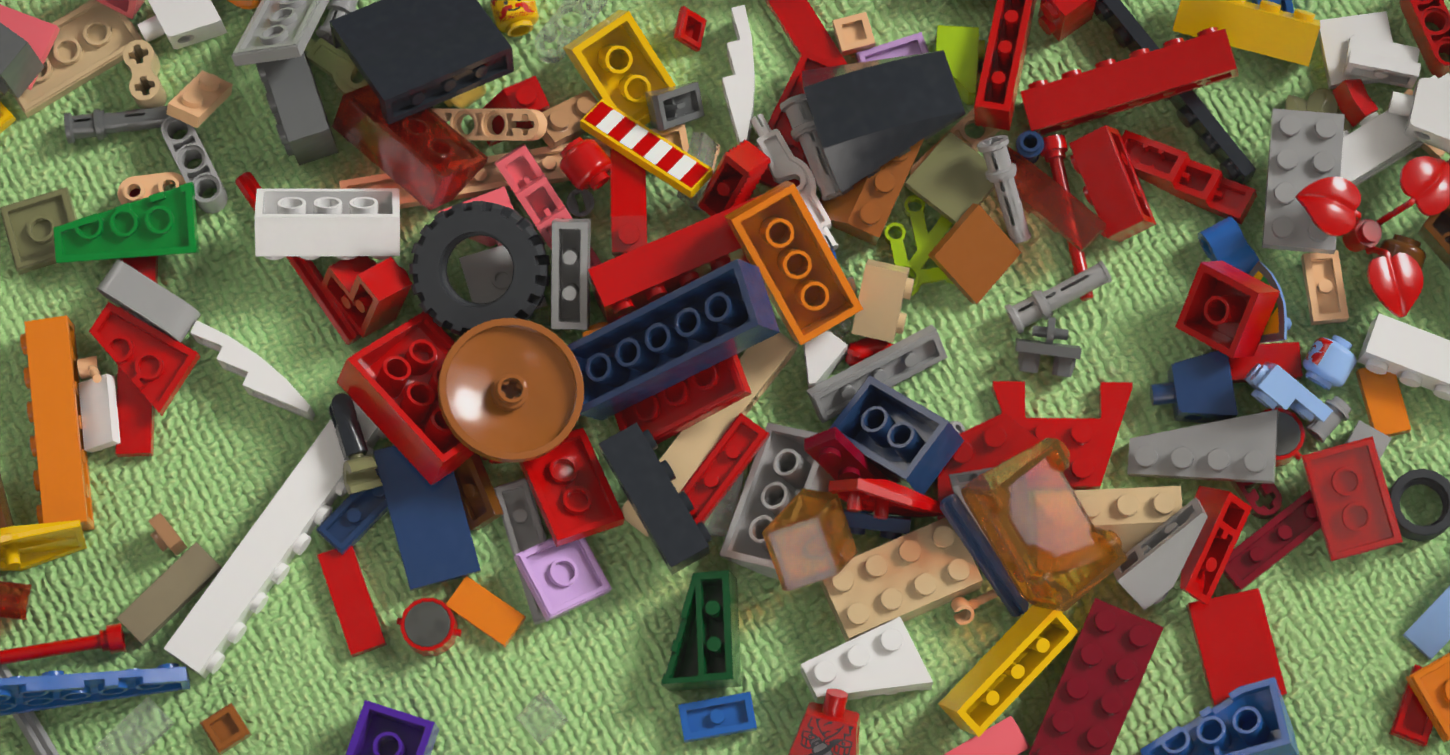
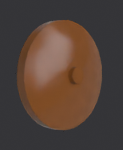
(510, 390)

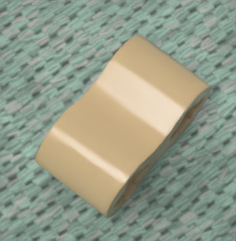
(144, 74)

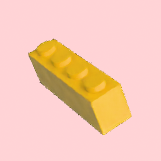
(1253, 26)
(1007, 669)

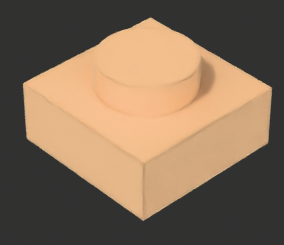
(853, 33)

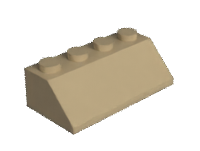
(1131, 511)

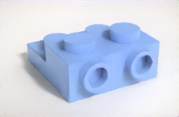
(1279, 389)

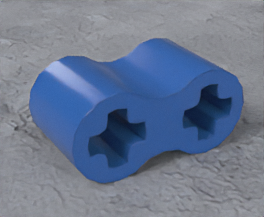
(1227, 243)

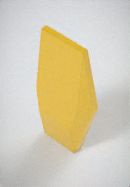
(39, 543)

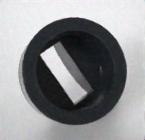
(572, 204)

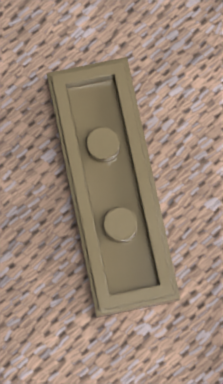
(169, 593)

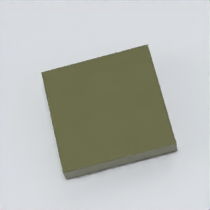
(951, 178)
(31, 226)

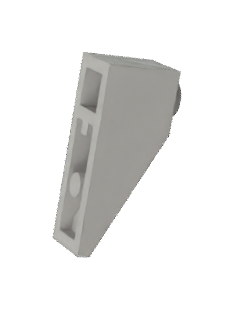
(1161, 556)

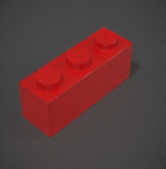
(1111, 183)

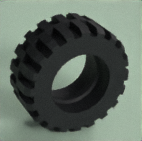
(467, 221)

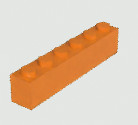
(57, 422)

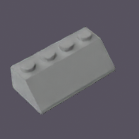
(773, 481)

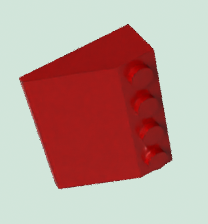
(398, 391)

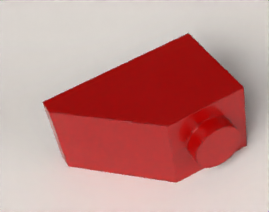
(521, 95)

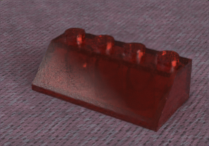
(416, 152)

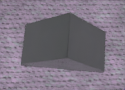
(674, 105)

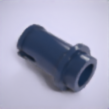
(1030, 145)

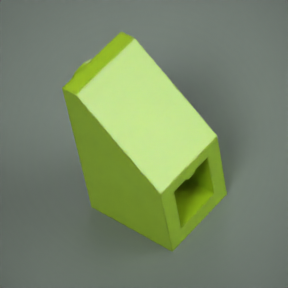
(963, 53)

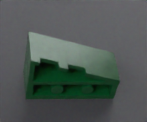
(708, 636)

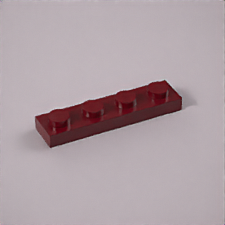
(1272, 542)

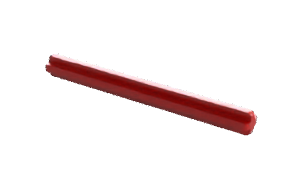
(307, 272)

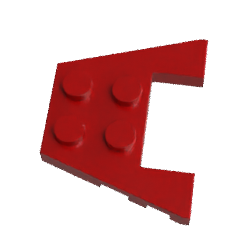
(1087, 439)

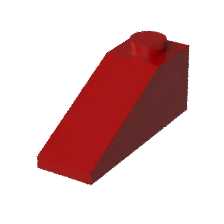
(627, 204)
(1215, 542)

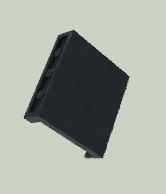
(422, 51)

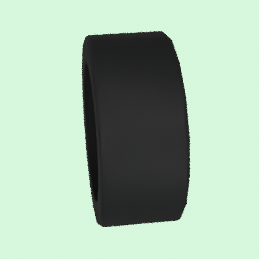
(1437, 483)

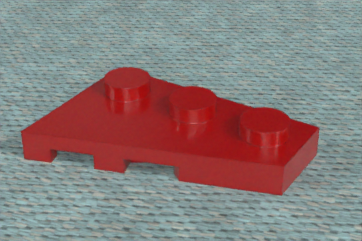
(146, 355)

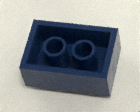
(898, 435)

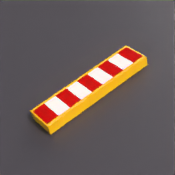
(646, 148)

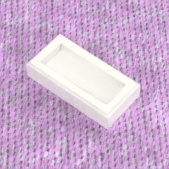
(99, 413)

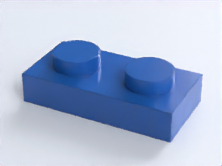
(717, 717)

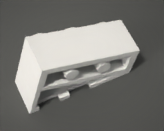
(869, 665)

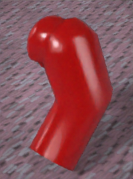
(863, 349)

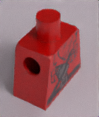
(828, 728)

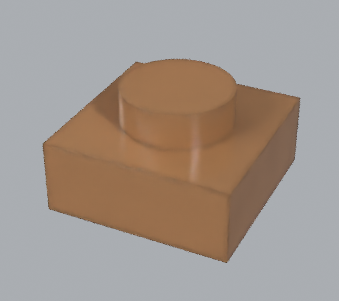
(165, 535)

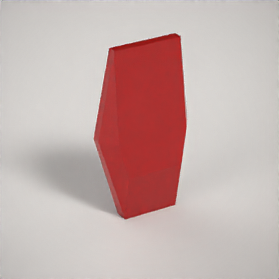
(884, 498)

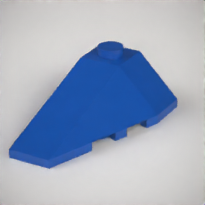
(1244, 724)

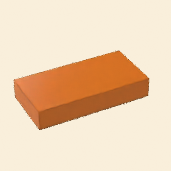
(1383, 402)
(485, 611)

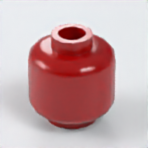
(585, 164)

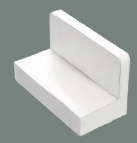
(1382, 61)

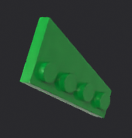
(143, 228)

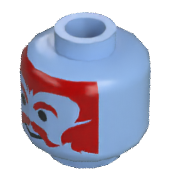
(1329, 362)

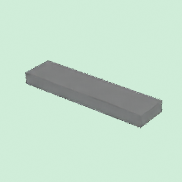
(888, 366)
(522, 528)

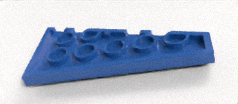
(59, 690)

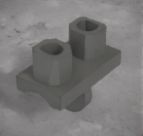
(1064, 354)

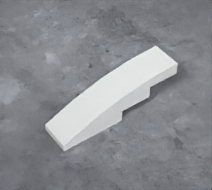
(740, 86)
(260, 378)

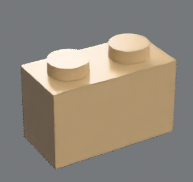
(882, 299)

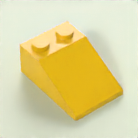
(619, 64)

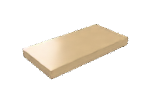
(86, 46)

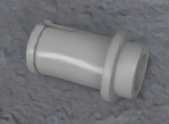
(1321, 430)

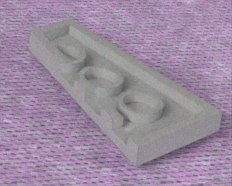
(1216, 451)

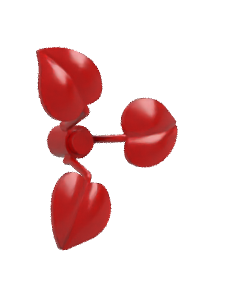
(1333, 210)

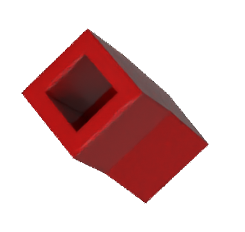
(1354, 101)

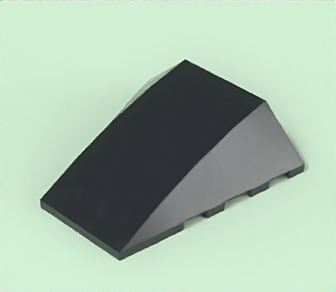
(879, 110)

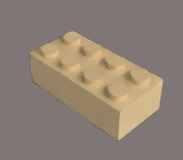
(901, 579)

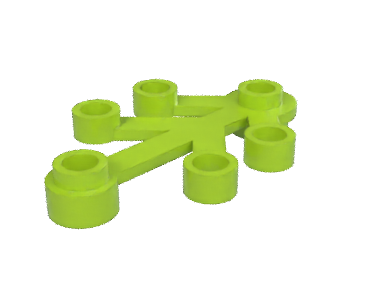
(924, 244)

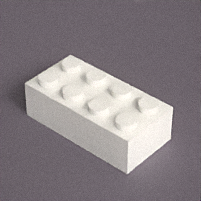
(327, 223)

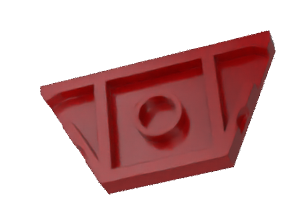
(984, 448)

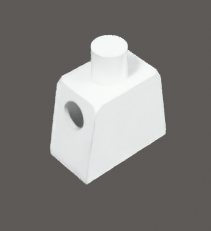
(182, 22)
(1426, 111)

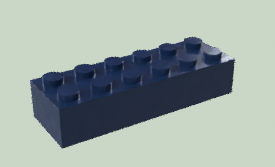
(673, 338)

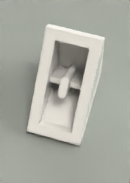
(823, 356)

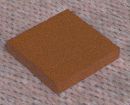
(974, 253)

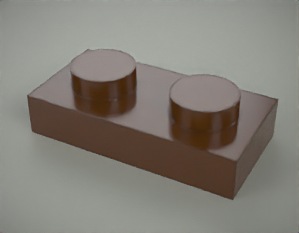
(477, 493)

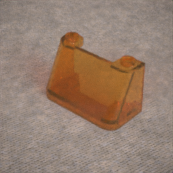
(1042, 527)

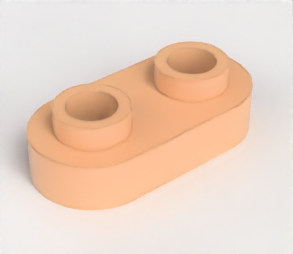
(149, 185)

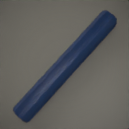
(983, 554)

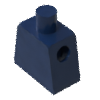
(1198, 389)

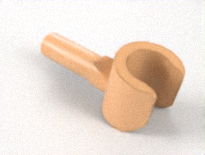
(89, 368)
(967, 614)

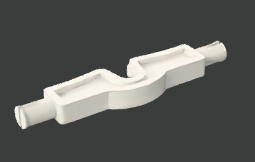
(787, 167)

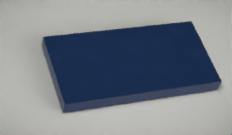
(426, 522)

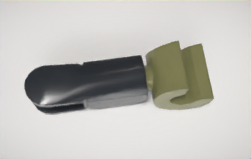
(358, 470)

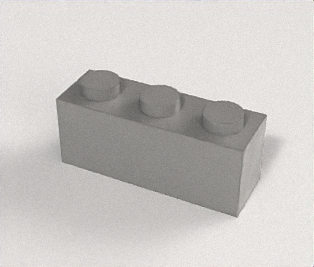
(569, 274)

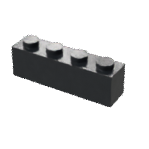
(655, 498)

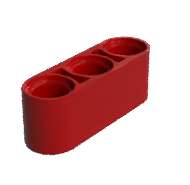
(1429, 42)

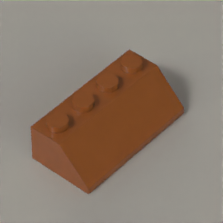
(870, 202)

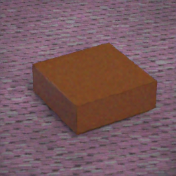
(225, 728)

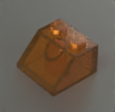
(809, 539)

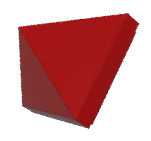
(689, 28)

